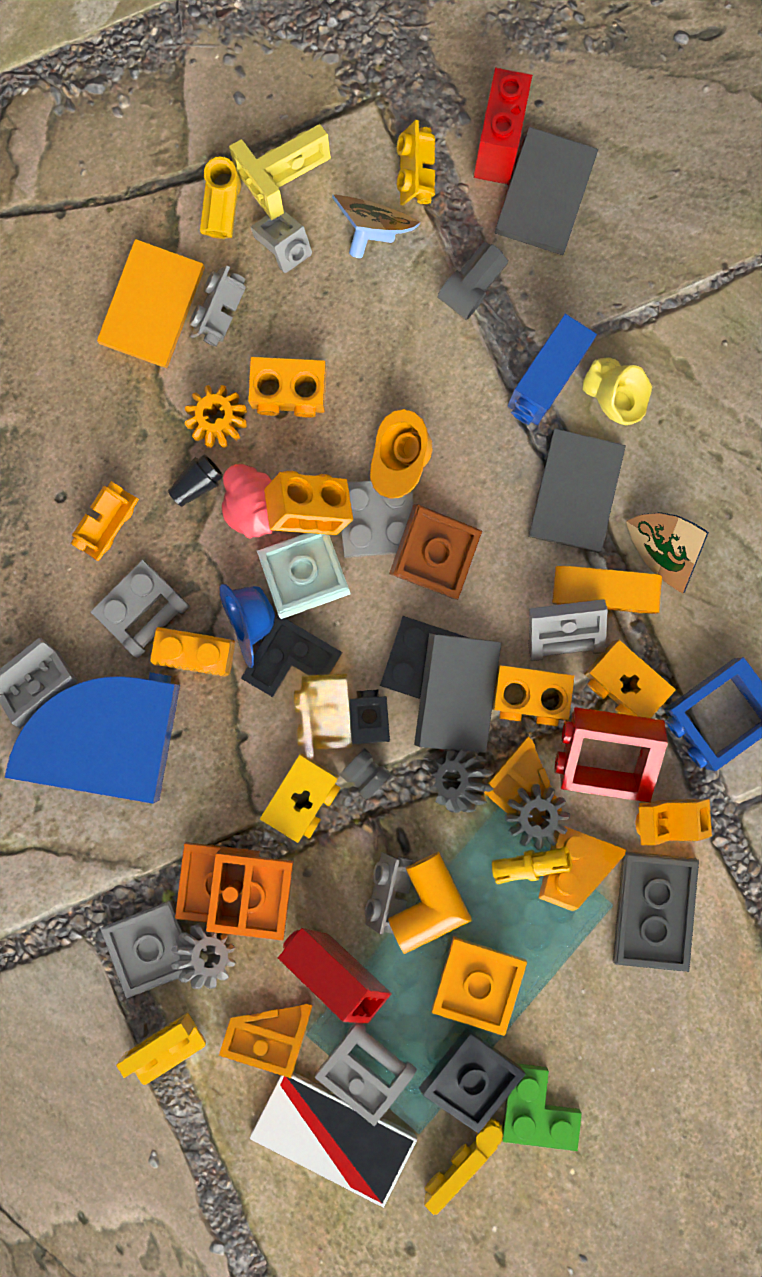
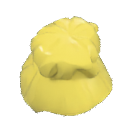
(618, 389)

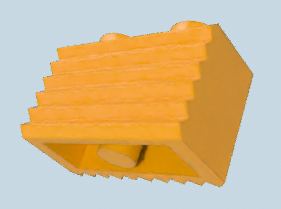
(192, 651)

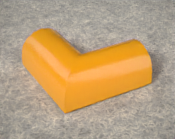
(439, 908)

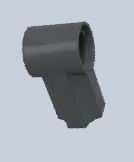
(468, 288)

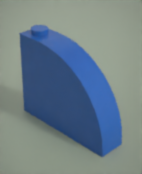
(101, 738)

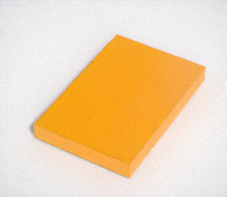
(151, 303)

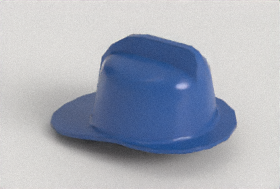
(249, 615)

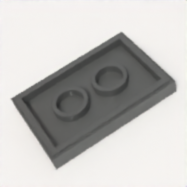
(546, 191)
(577, 490)
(457, 693)
(656, 911)

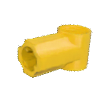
(219, 200)

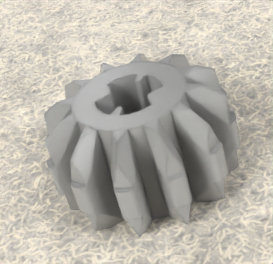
(195, 968)

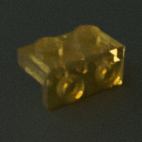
(324, 713)

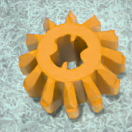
(208, 406)

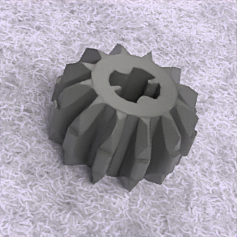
(461, 781)
(531, 829)

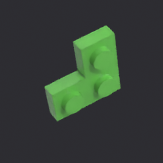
(534, 1123)

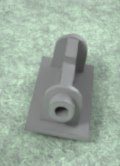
(221, 292)
(388, 878)

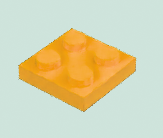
(479, 986)

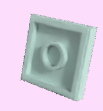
(303, 573)

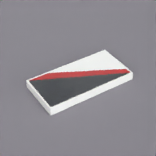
(333, 1139)

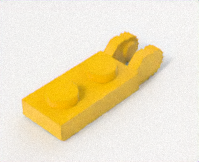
(465, 1164)

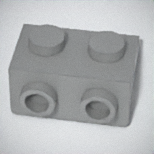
(32, 681)

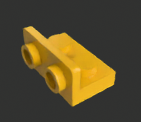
(162, 1050)

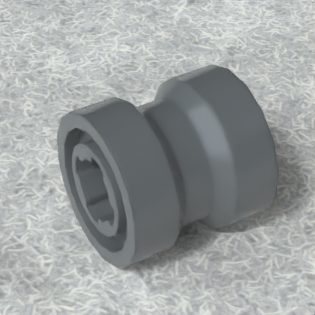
(365, 774)

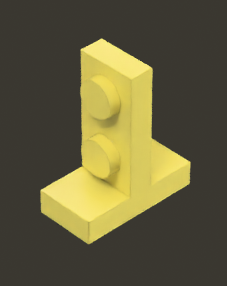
(279, 166)

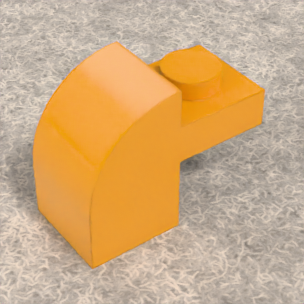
(673, 821)

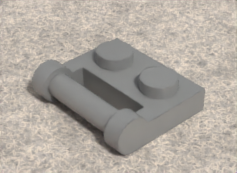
(131, 600)
(567, 629)
(357, 1082)

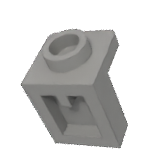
(284, 238)

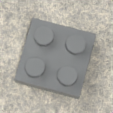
(376, 521)

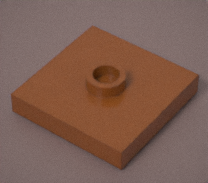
(435, 552)

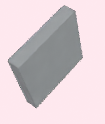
(143, 946)

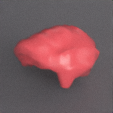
(245, 500)

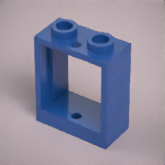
(550, 370)
(751, 688)

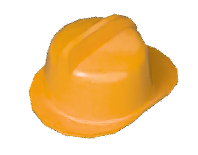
(400, 453)

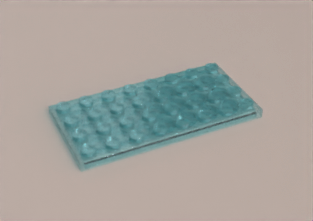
(504, 919)

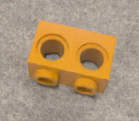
(289, 375)
(308, 503)
(533, 685)

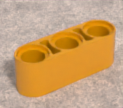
(620, 589)

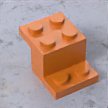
(234, 891)

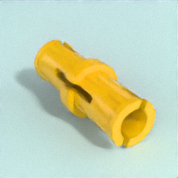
(532, 865)

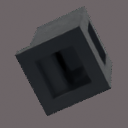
(369, 732)

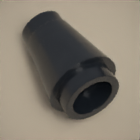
(195, 480)

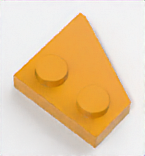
(590, 865)
(267, 1039)

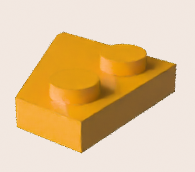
(517, 772)

